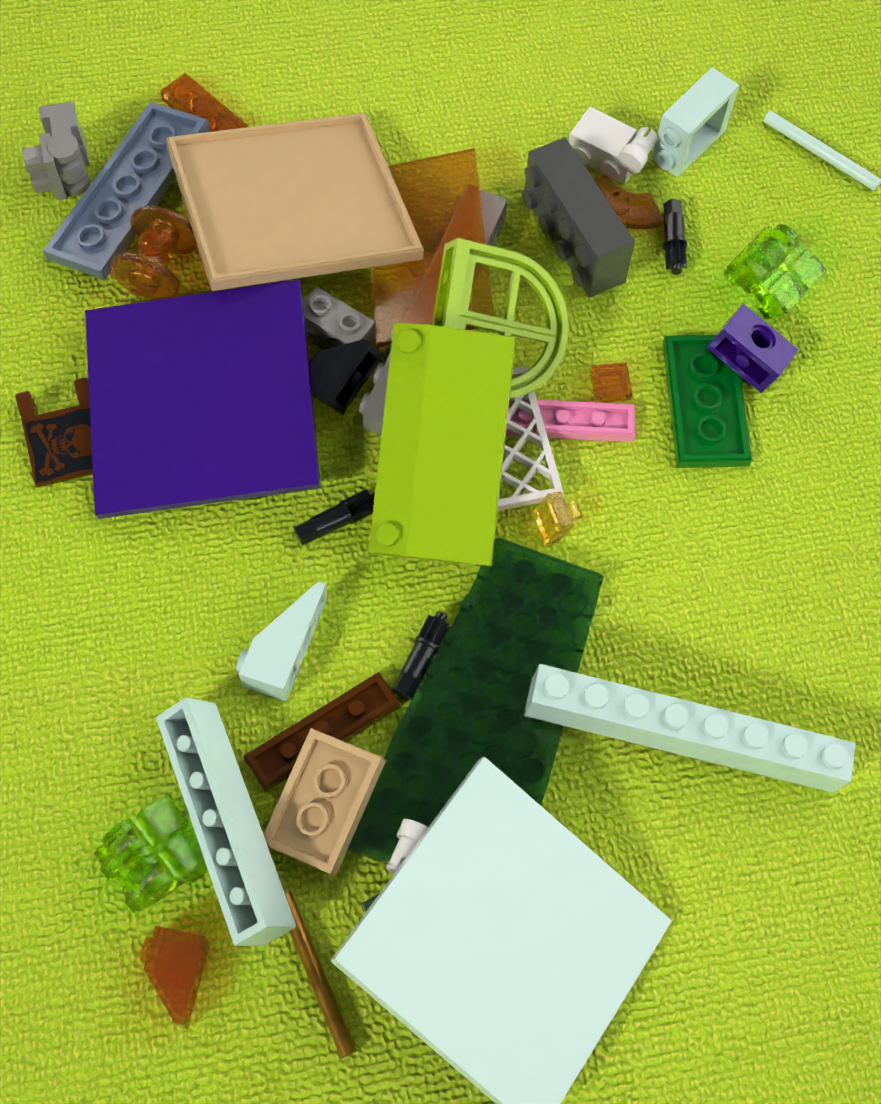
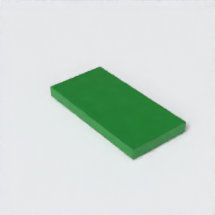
(704, 405)

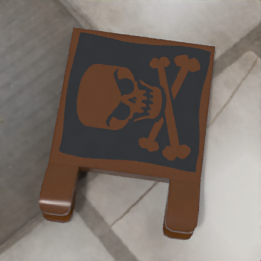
(59, 439)

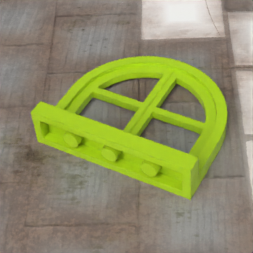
(454, 300)

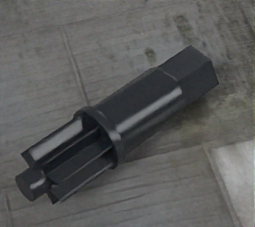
(674, 236)
(335, 517)
(421, 655)

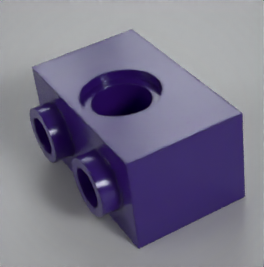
(752, 348)

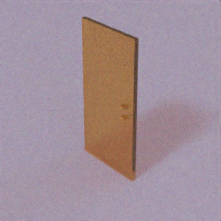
(443, 206)

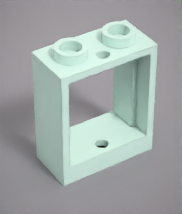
(694, 122)

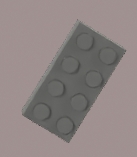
(577, 217)

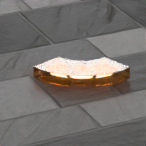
(633, 209)

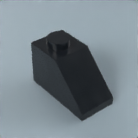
(342, 371)

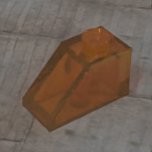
(175, 969)

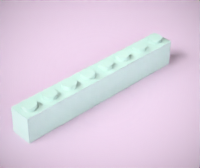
(690, 729)

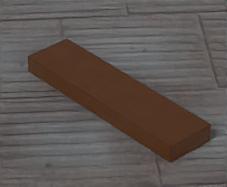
(339, 719)

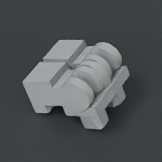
(63, 153)

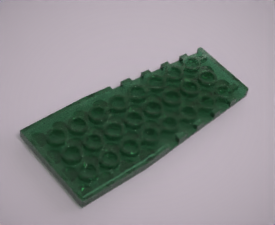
(477, 690)

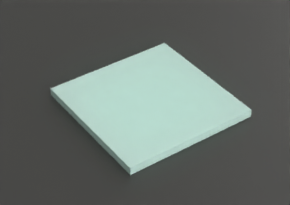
(503, 942)

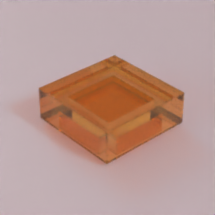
(611, 382)

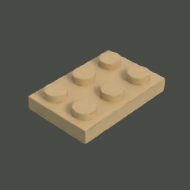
(323, 801)

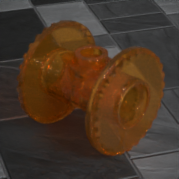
(160, 236)

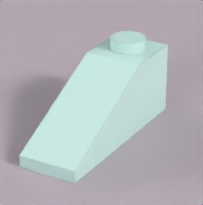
(280, 648)

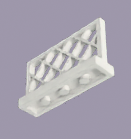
(532, 495)

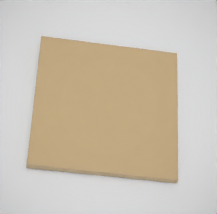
(291, 201)

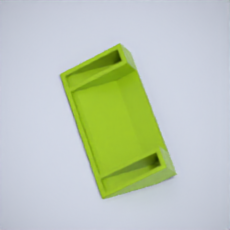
(442, 444)

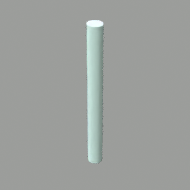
(822, 150)

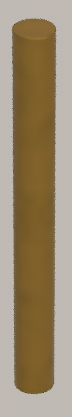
(320, 983)

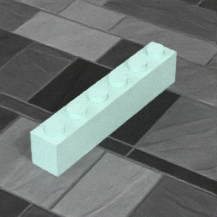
(225, 823)

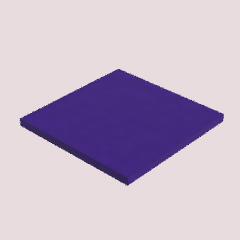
(200, 400)

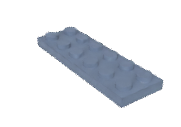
(130, 179)

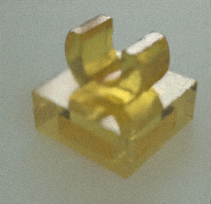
(556, 517)

